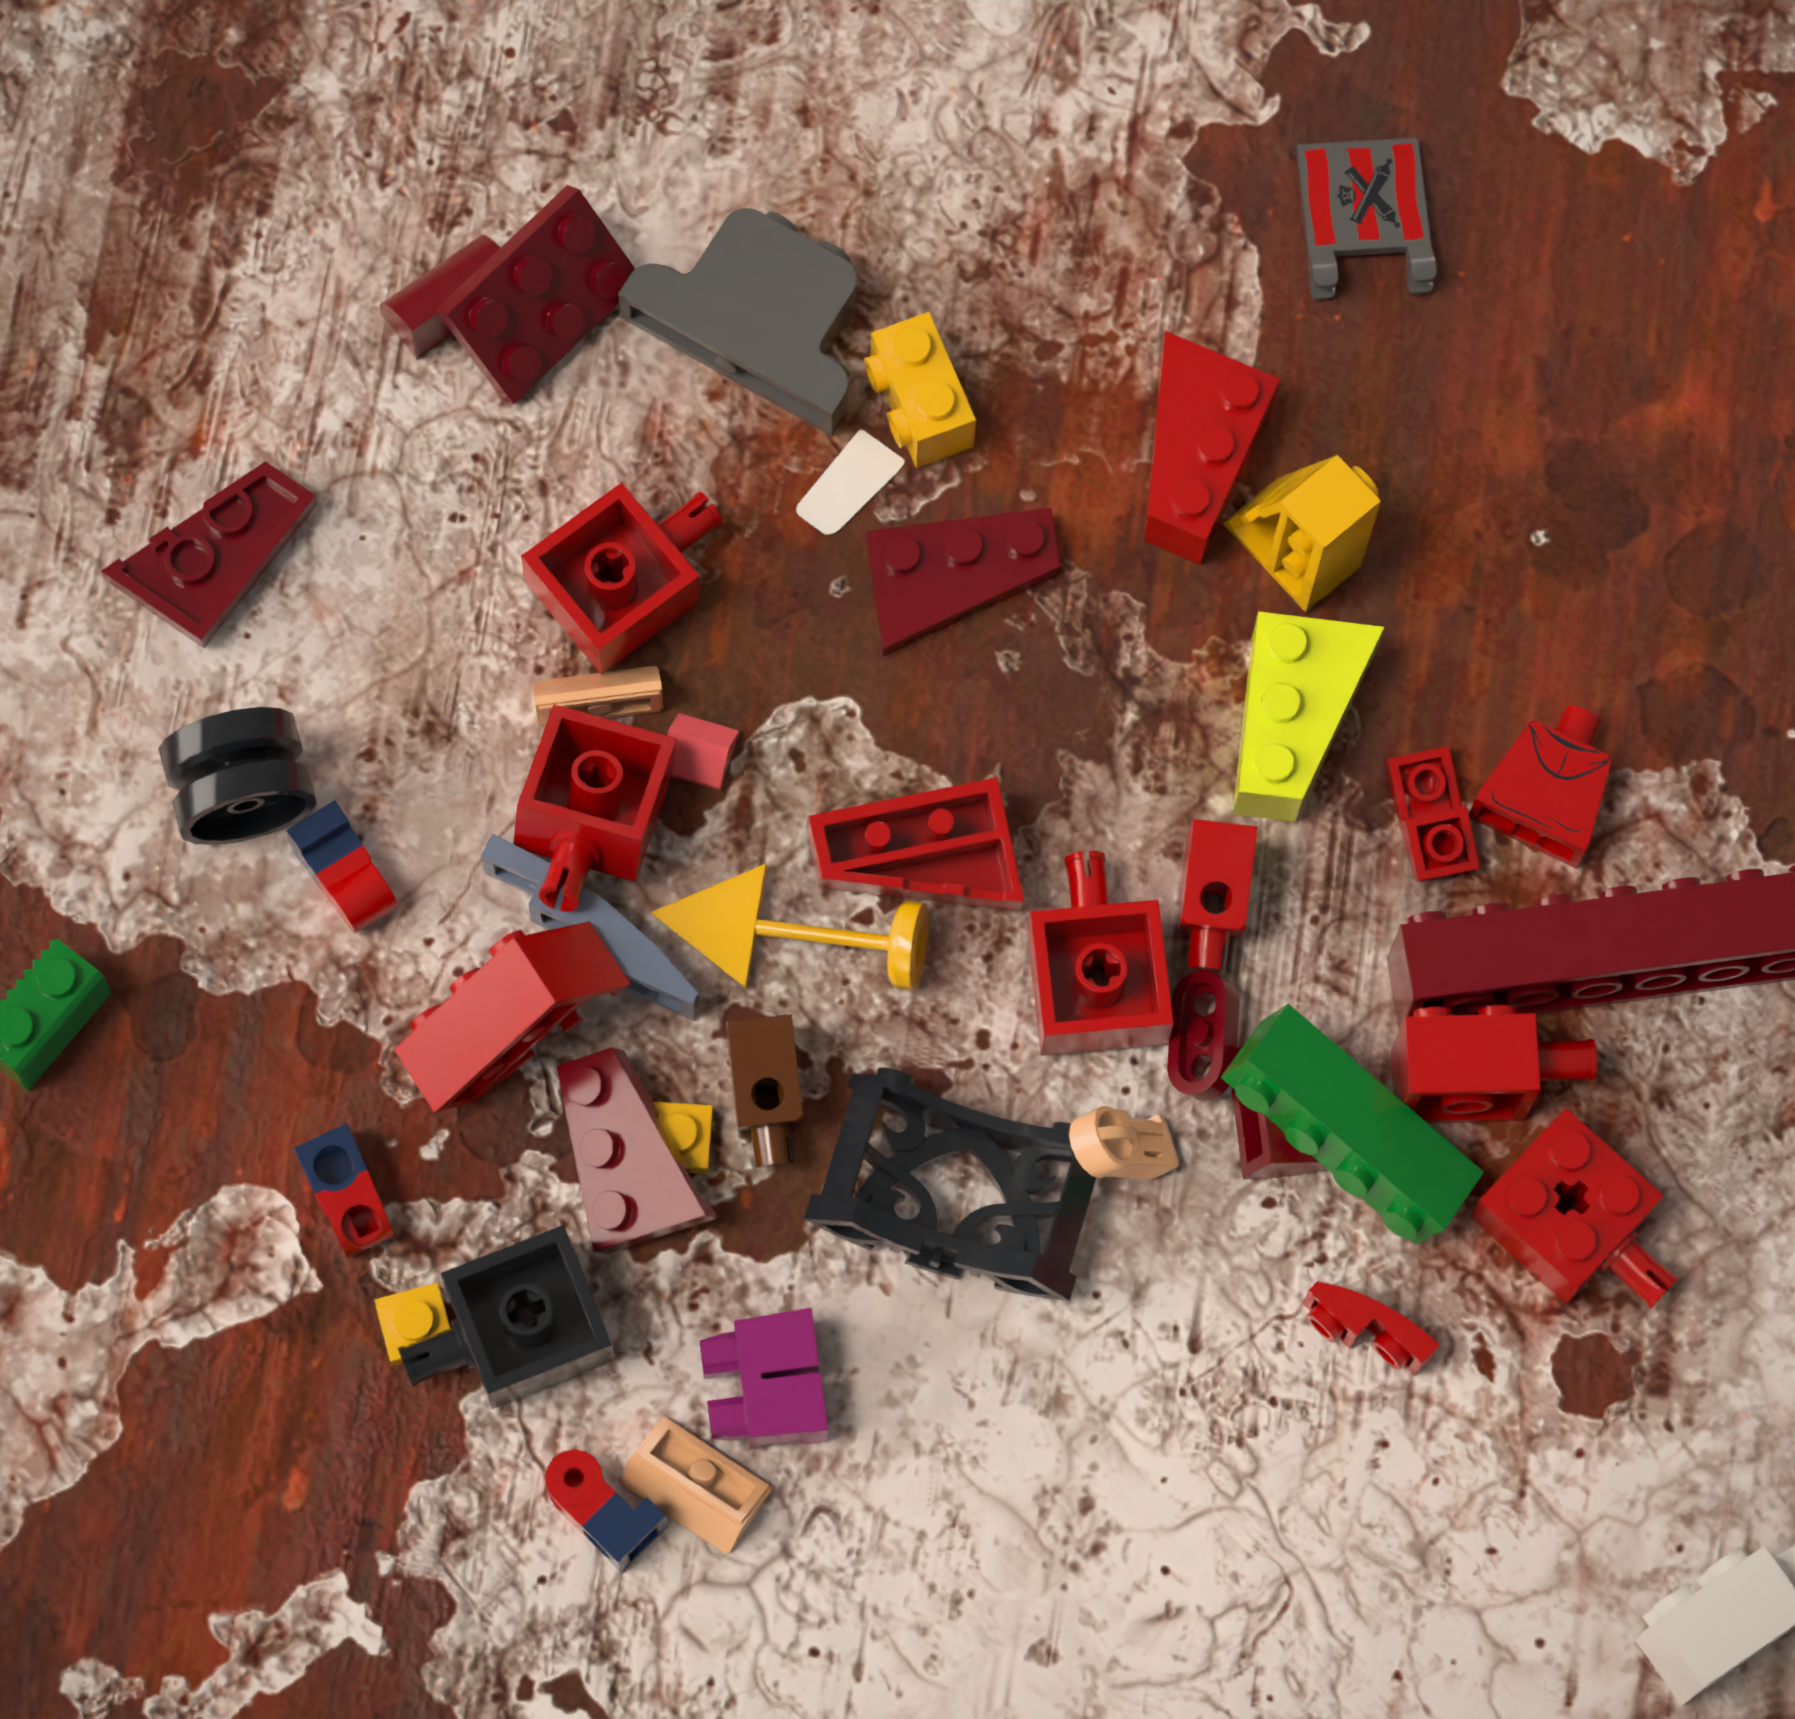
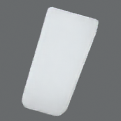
(849, 483)

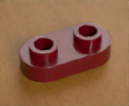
(1202, 1037)

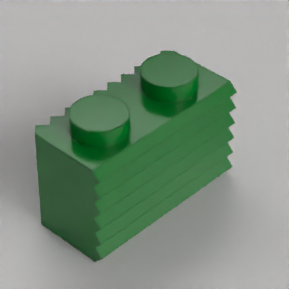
(47, 1011)

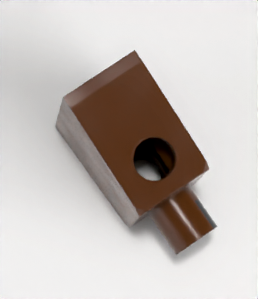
(759, 1056)

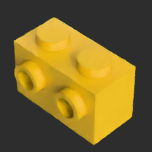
(921, 389)

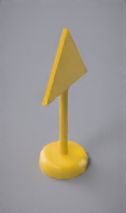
(725, 920)

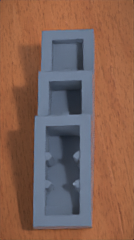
(642, 962)

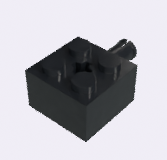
(486, 1332)

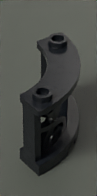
(871, 1217)

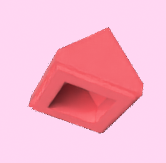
(701, 750)

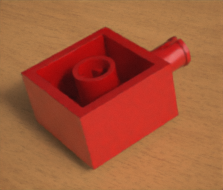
(619, 541)
(591, 800)
(1091, 936)
(1480, 1064)
(1597, 1235)

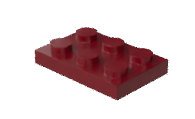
(538, 294)

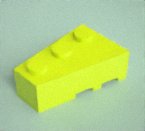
(1295, 702)

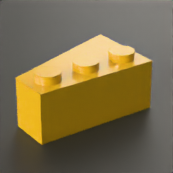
(1310, 527)

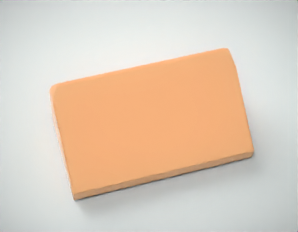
(603, 695)
(695, 1484)

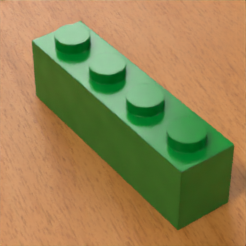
(1351, 1125)

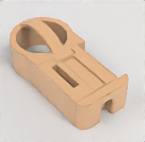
(1122, 1146)

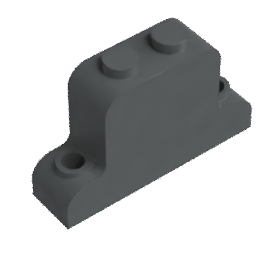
(757, 312)

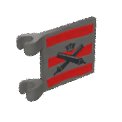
(1364, 203)

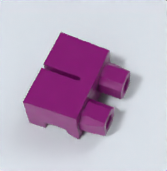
(777, 1378)

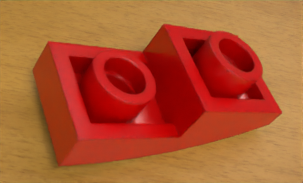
(1431, 814)
(1349, 1315)

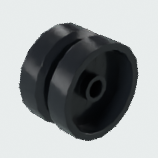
(237, 775)

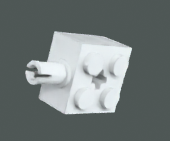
(1724, 1624)

